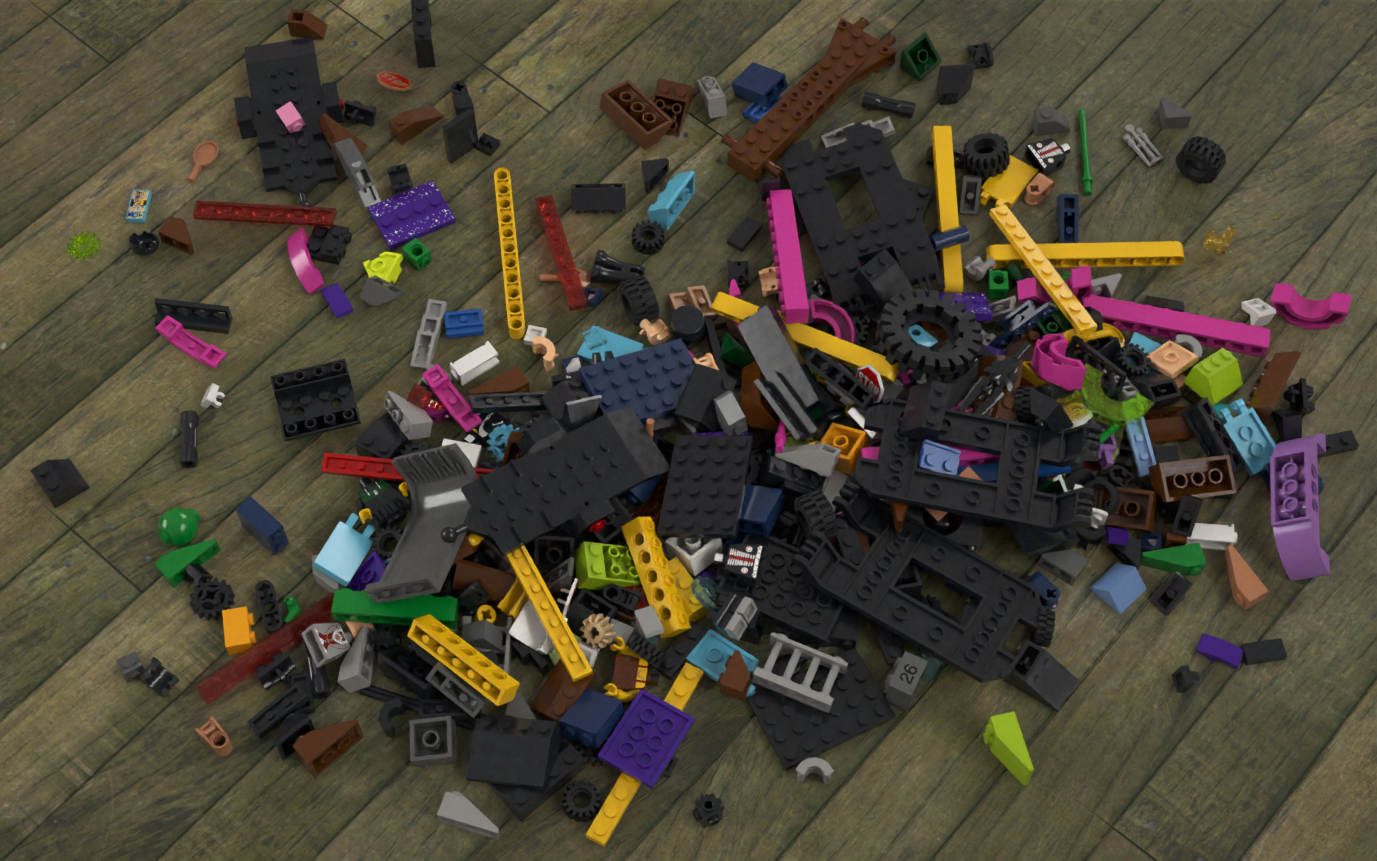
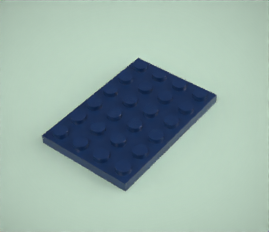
(643, 379)

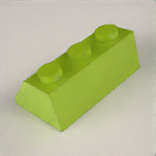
(1215, 376)

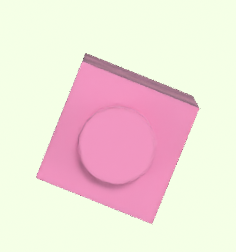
(290, 117)

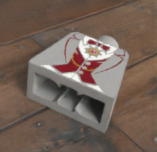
(326, 642)

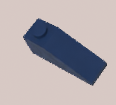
(1068, 218)

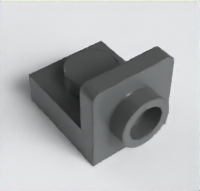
(130, 666)

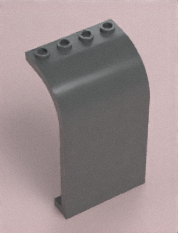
(421, 555)

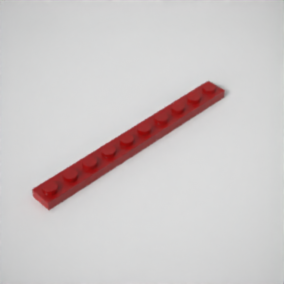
(369, 467)

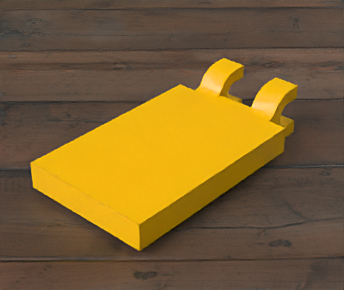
(1009, 185)

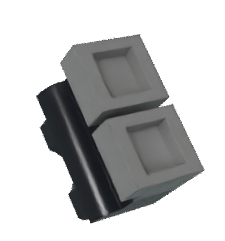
(733, 615)

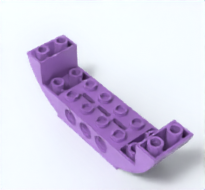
(1297, 506)

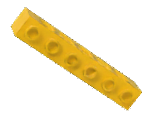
(656, 575)
(463, 659)

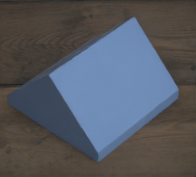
(1119, 587)

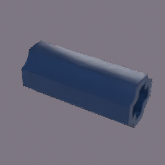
(949, 238)

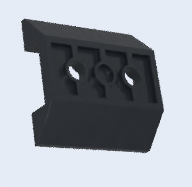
(314, 392)

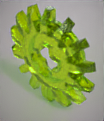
(76, 242)

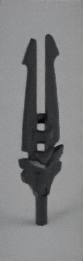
(1003, 374)

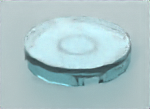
(704, 592)

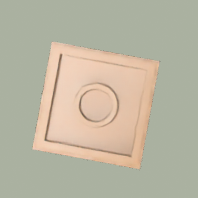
(1172, 359)

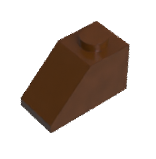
(176, 234)

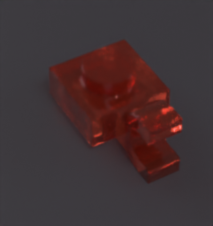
(422, 397)

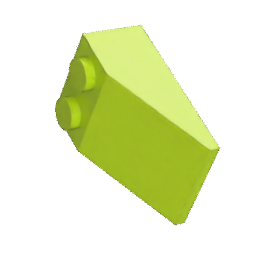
(1008, 745)

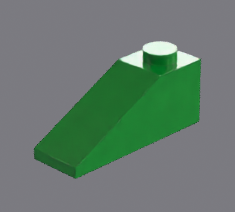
(1184, 559)
(173, 564)

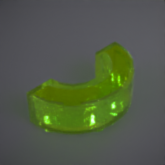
(1108, 410)

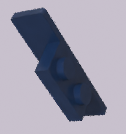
(1021, 320)

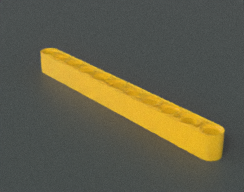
(947, 206)
(509, 254)
(1095, 254)
(811, 338)

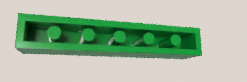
(359, 607)

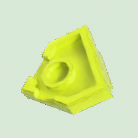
(385, 266)

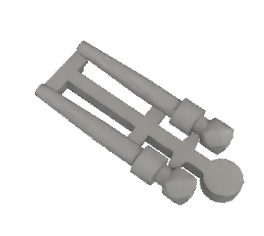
(1142, 140)

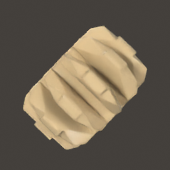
(603, 627)

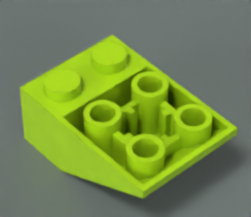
(604, 565)

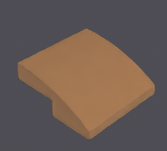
(694, 296)

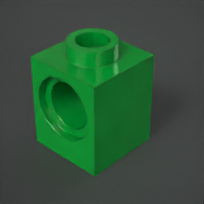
(416, 248)
(999, 290)

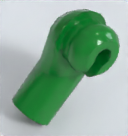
(292, 607)

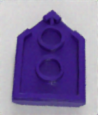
(368, 572)

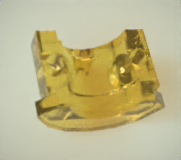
(1218, 241)
(1073, 406)

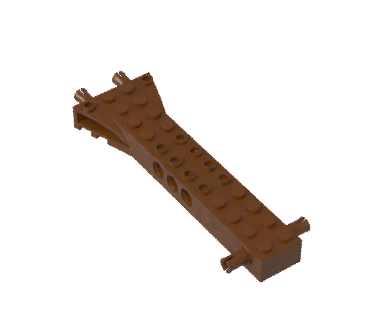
(847, 62)

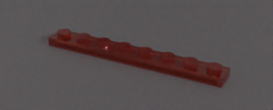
(264, 213)
(561, 253)
(263, 651)

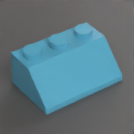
(673, 199)

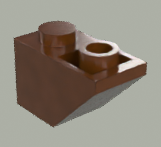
(306, 25)
(736, 679)

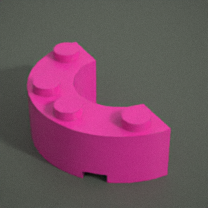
(1079, 283)
(1307, 312)
(831, 314)
(1052, 364)

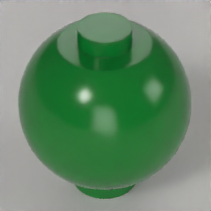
(178, 526)

